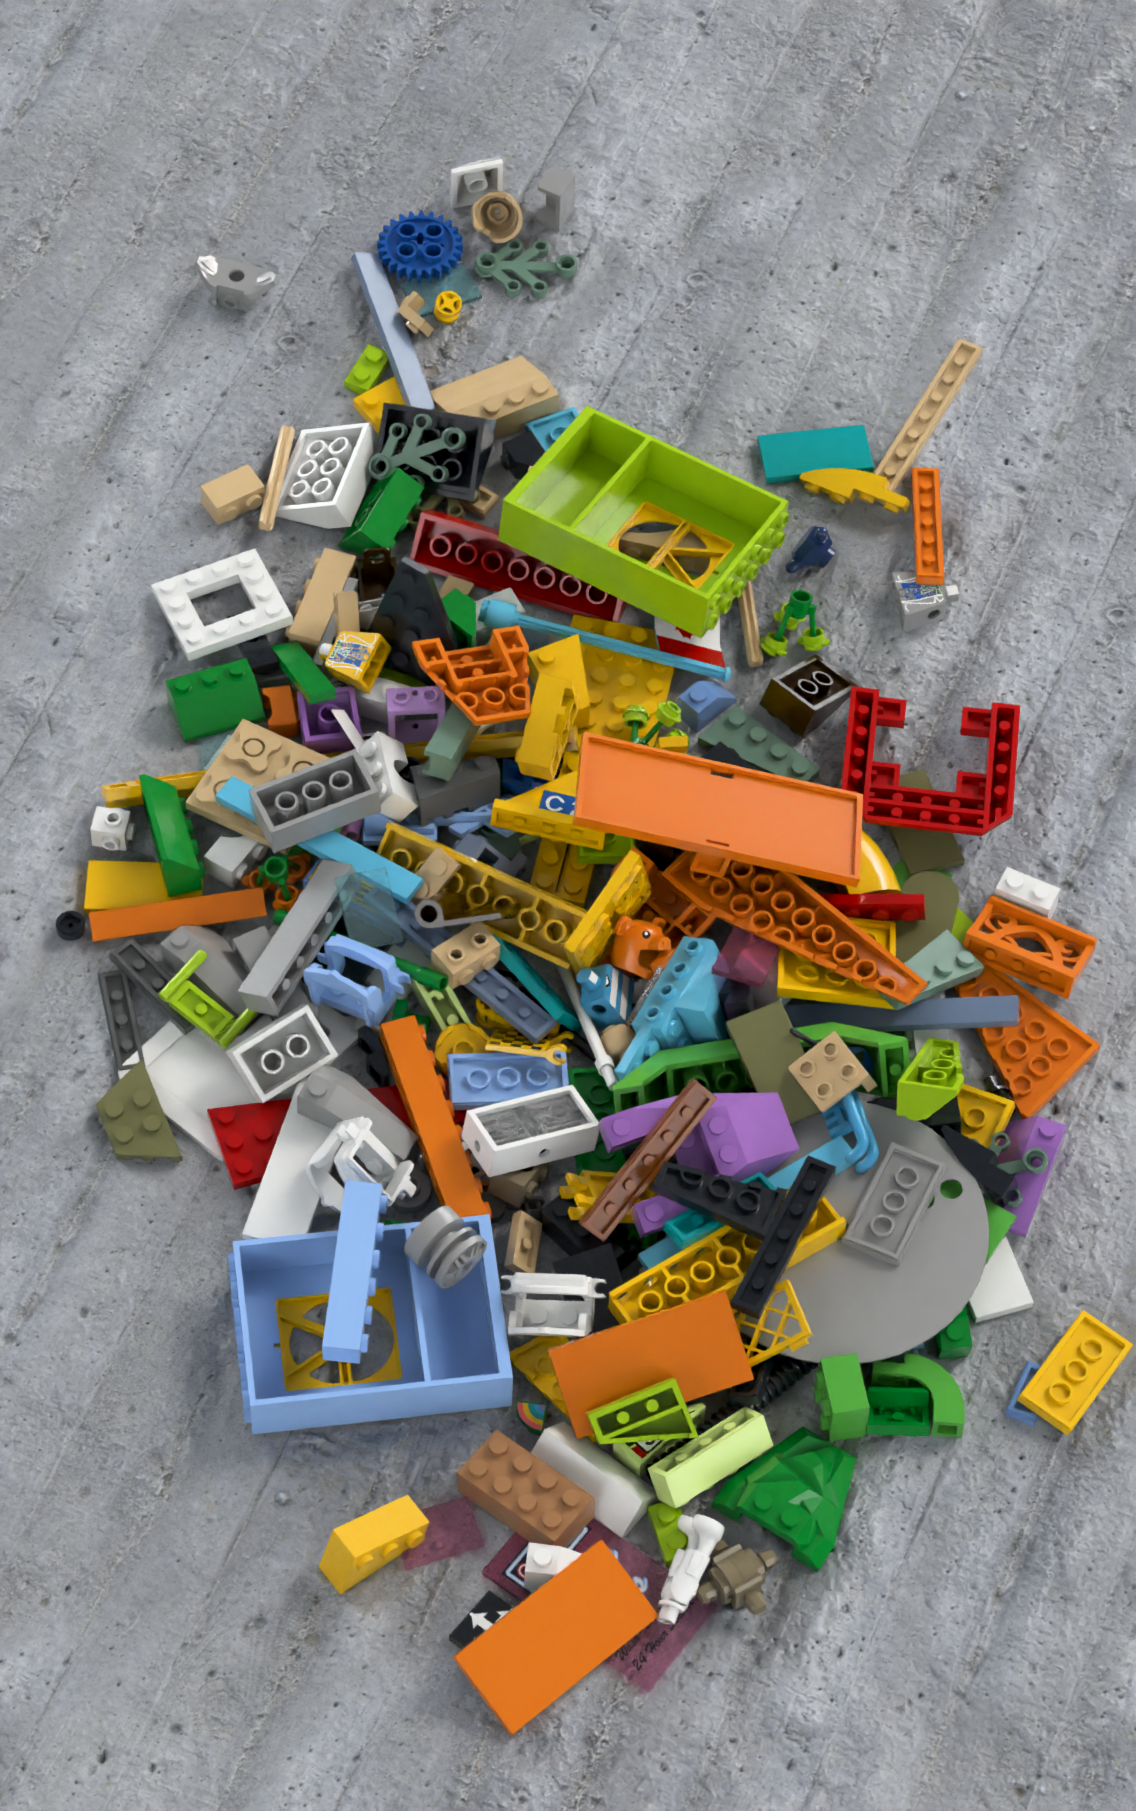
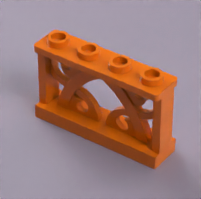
(1038, 968)

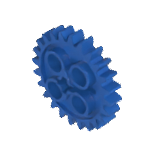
(420, 246)

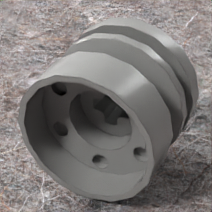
(445, 1247)

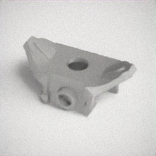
(234, 282)

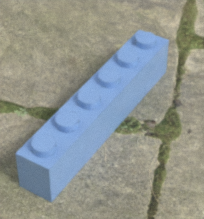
(352, 1272)

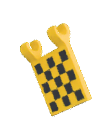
(517, 1043)

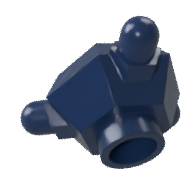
(811, 550)

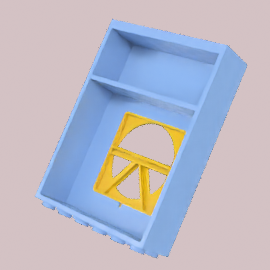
(446, 1341)

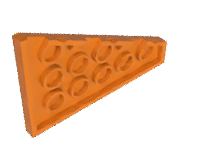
(1038, 1053)

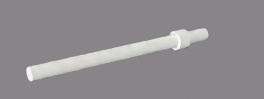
(603, 1061)

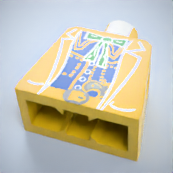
(356, 658)

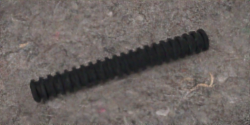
(780, 1379)

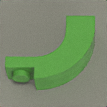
(944, 1393)

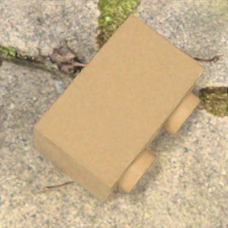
(232, 494)

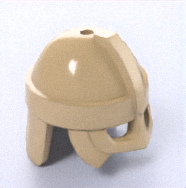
(498, 226)

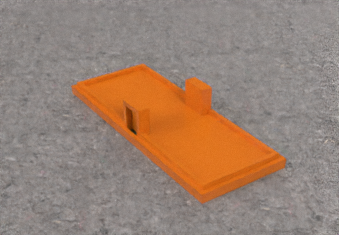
(743, 819)

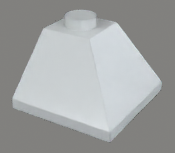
(475, 180)

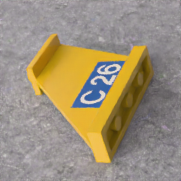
(547, 814)

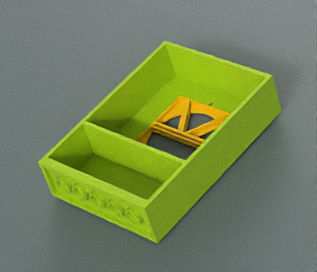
(614, 477)

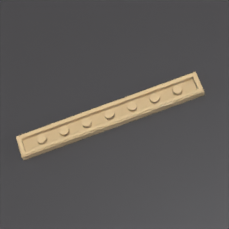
(928, 412)

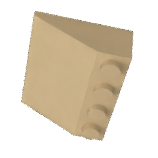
(506, 392)

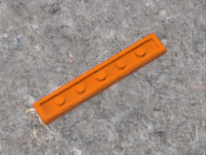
(927, 526)
(175, 913)

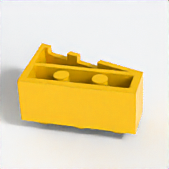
(372, 1542)

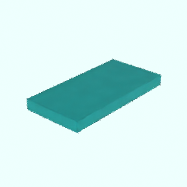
(793, 453)
(537, 986)

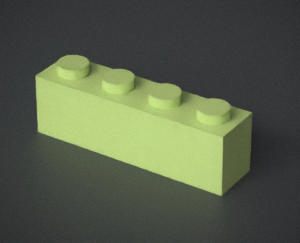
(710, 1457)

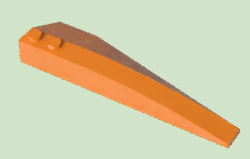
(797, 919)

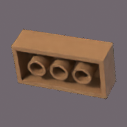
(525, 1492)

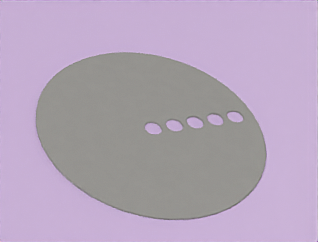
(867, 1303)

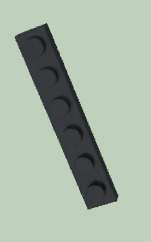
(783, 1237)

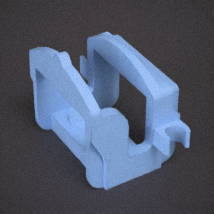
(347, 996)

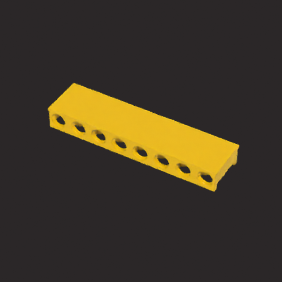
(538, 927)
(715, 1268)

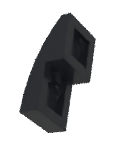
(376, 1060)

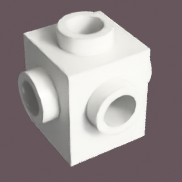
(112, 828)

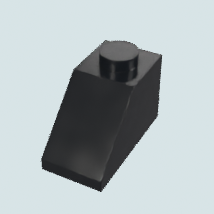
(520, 454)

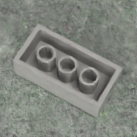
(314, 800)

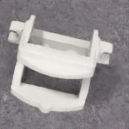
(377, 1158)
(552, 1316)

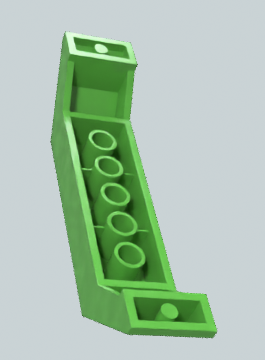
(721, 1069)

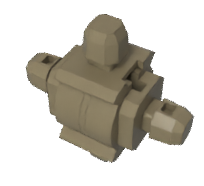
(737, 1577)

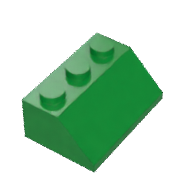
(383, 513)
(214, 700)

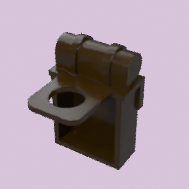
(375, 573)

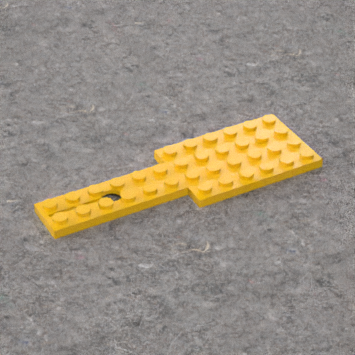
(612, 686)

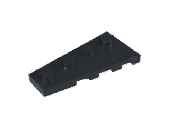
(730, 1202)

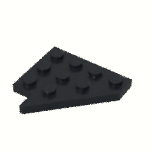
(412, 613)

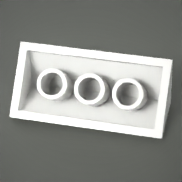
(617, 1492)

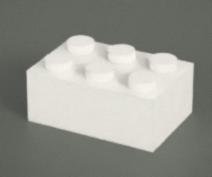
(282, 1053)

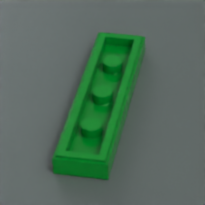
(304, 672)

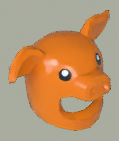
(638, 944)

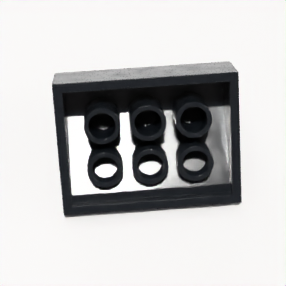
(464, 465)

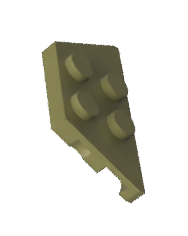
(136, 1119)

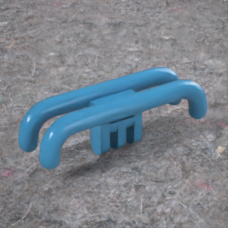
(848, 1117)

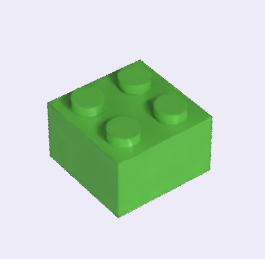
(841, 1397)

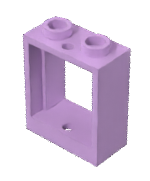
(402, 702)

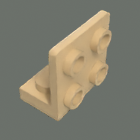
(830, 1072)

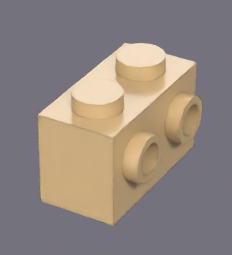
(466, 954)

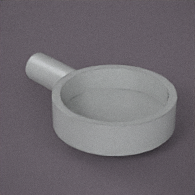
(422, 1194)

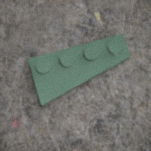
(758, 746)
(942, 966)

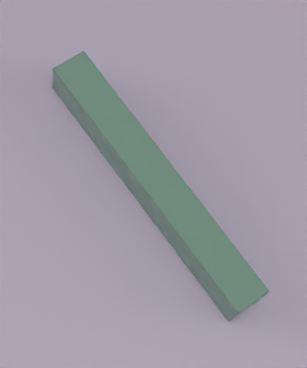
(449, 743)

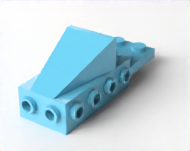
(680, 1007)

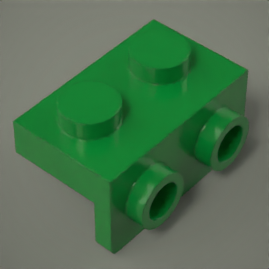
(898, 1411)

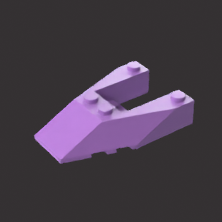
(732, 1139)

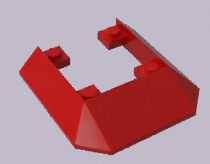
(979, 799)

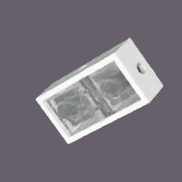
(530, 1130)

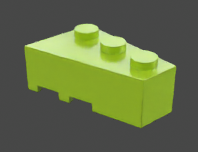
(643, 1416)

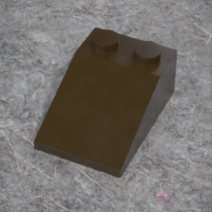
(806, 694)

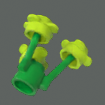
(790, 616)

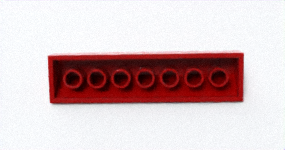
(476, 555)

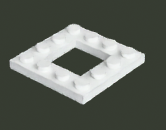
(199, 640)

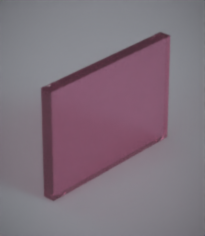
(746, 958)
(449, 1533)

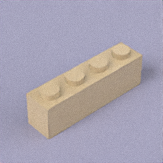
(317, 606)

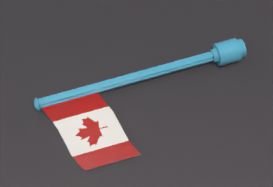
(675, 645)

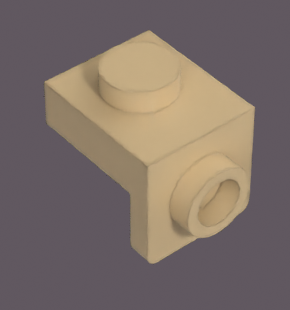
(409, 308)

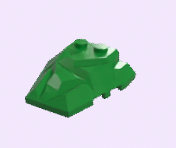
(794, 1493)

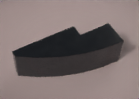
(735, 999)
(982, 1165)

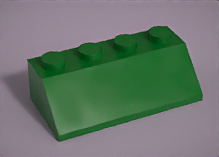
(172, 836)

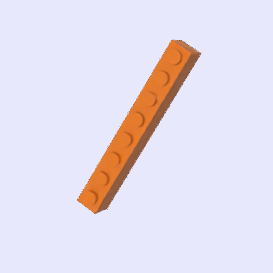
(432, 1117)

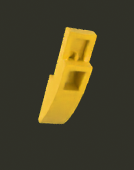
(845, 484)

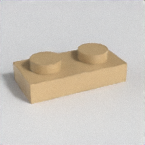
(436, 873)
(523, 1243)

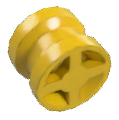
(447, 300)

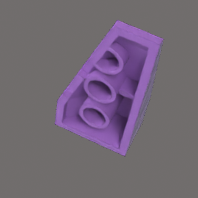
(1024, 1135)

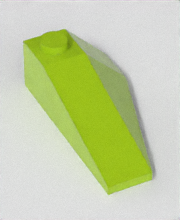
(930, 1080)

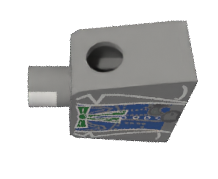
(919, 603)

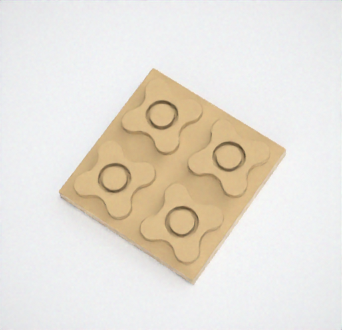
(254, 758)

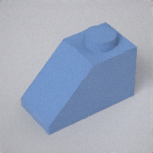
(703, 703)

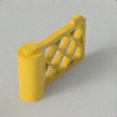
(794, 1343)

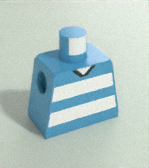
(606, 994)

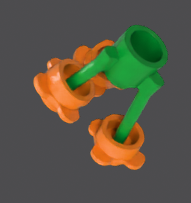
(277, 871)

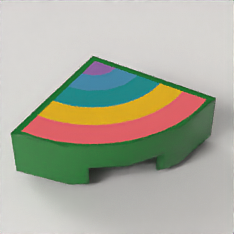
(532, 1416)

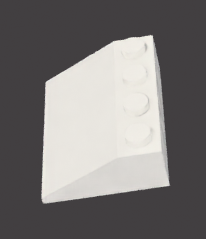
(328, 475)

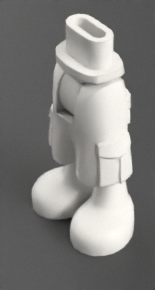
(688, 1565)

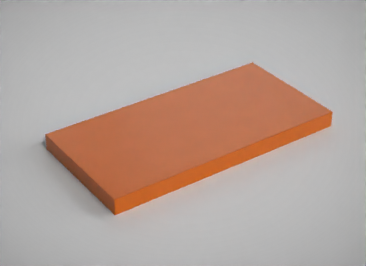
(688, 1342)
(555, 1637)

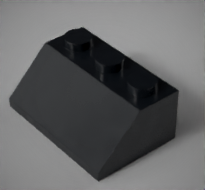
(576, 1239)

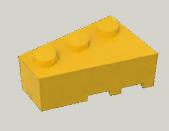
(564, 661)
(548, 727)

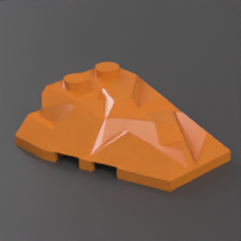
(485, 680)

